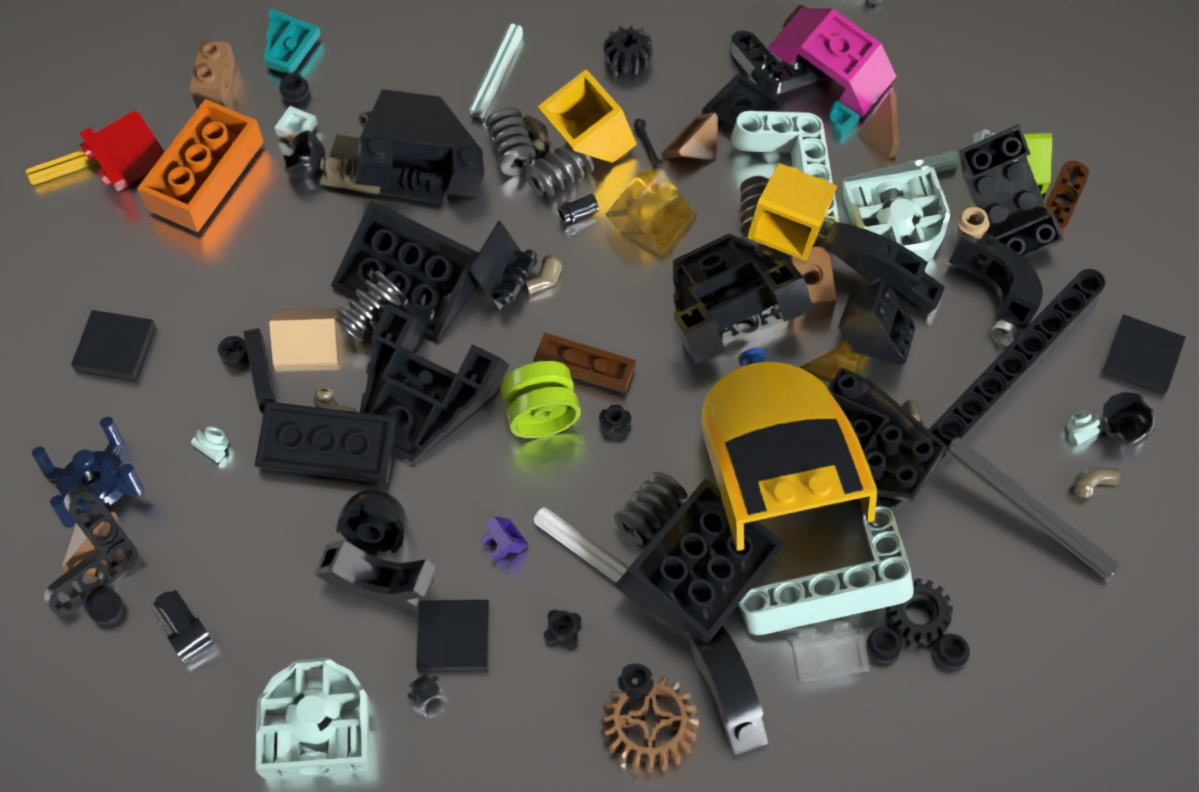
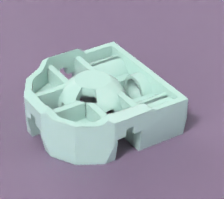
(894, 216)
(305, 708)

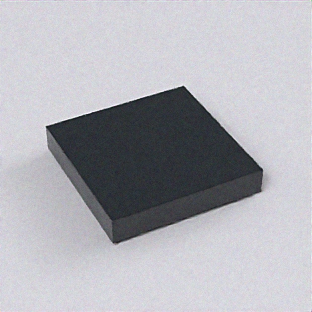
(738, 97)
(113, 344)
(1144, 354)
(453, 635)

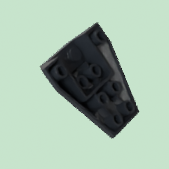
(893, 442)

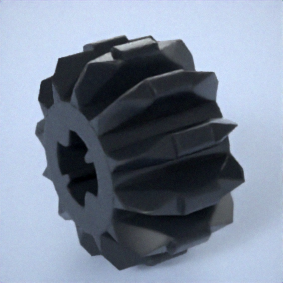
(628, 49)

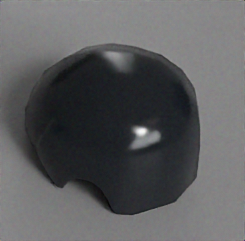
(305, 156)
(1128, 419)

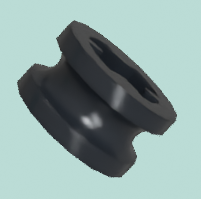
(230, 344)

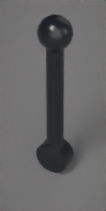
(639, 125)

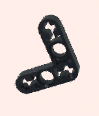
(773, 76)
(105, 549)

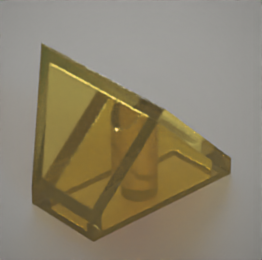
(829, 363)

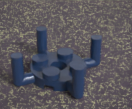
(114, 475)

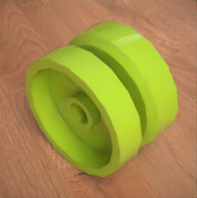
(540, 399)

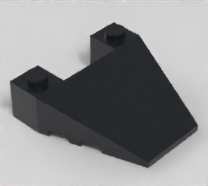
(417, 129)
(727, 285)
(419, 392)

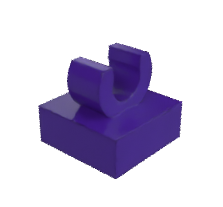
(506, 536)

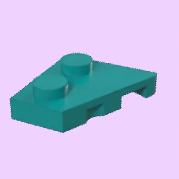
(287, 41)

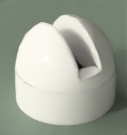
(1007, 337)

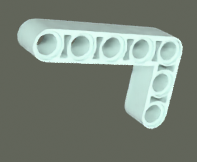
(791, 133)
(839, 591)

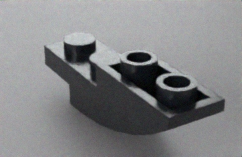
(883, 258)

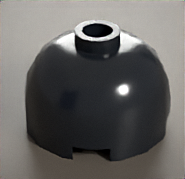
(373, 522)

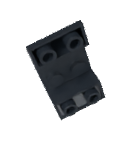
(1008, 192)

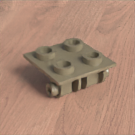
(340, 166)

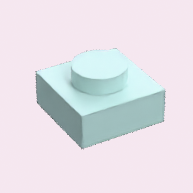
(294, 122)

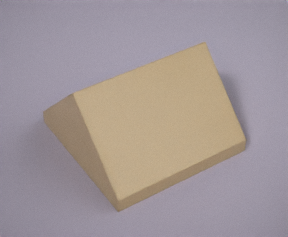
(305, 337)

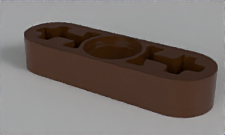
(1073, 192)

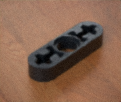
(259, 367)

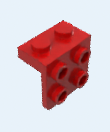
(123, 150)

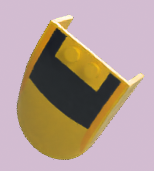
(781, 446)

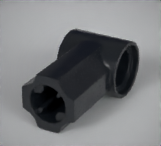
(183, 629)

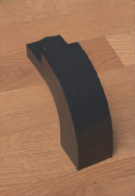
(1007, 272)
(373, 577)
(732, 690)

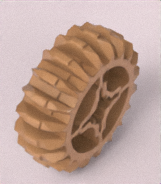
(663, 722)

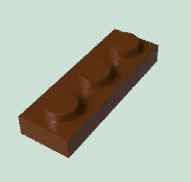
(587, 362)

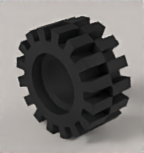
(926, 632)

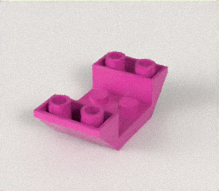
(840, 52)

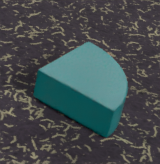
(842, 120)

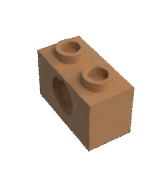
(213, 73)
(818, 271)

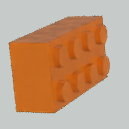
(200, 165)

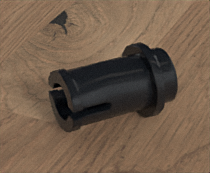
(577, 209)

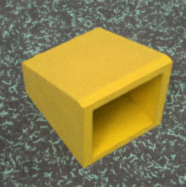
(589, 119)
(791, 211)

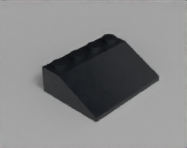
(416, 259)
(693, 567)

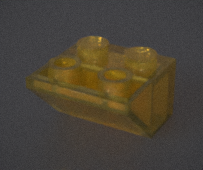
(651, 212)

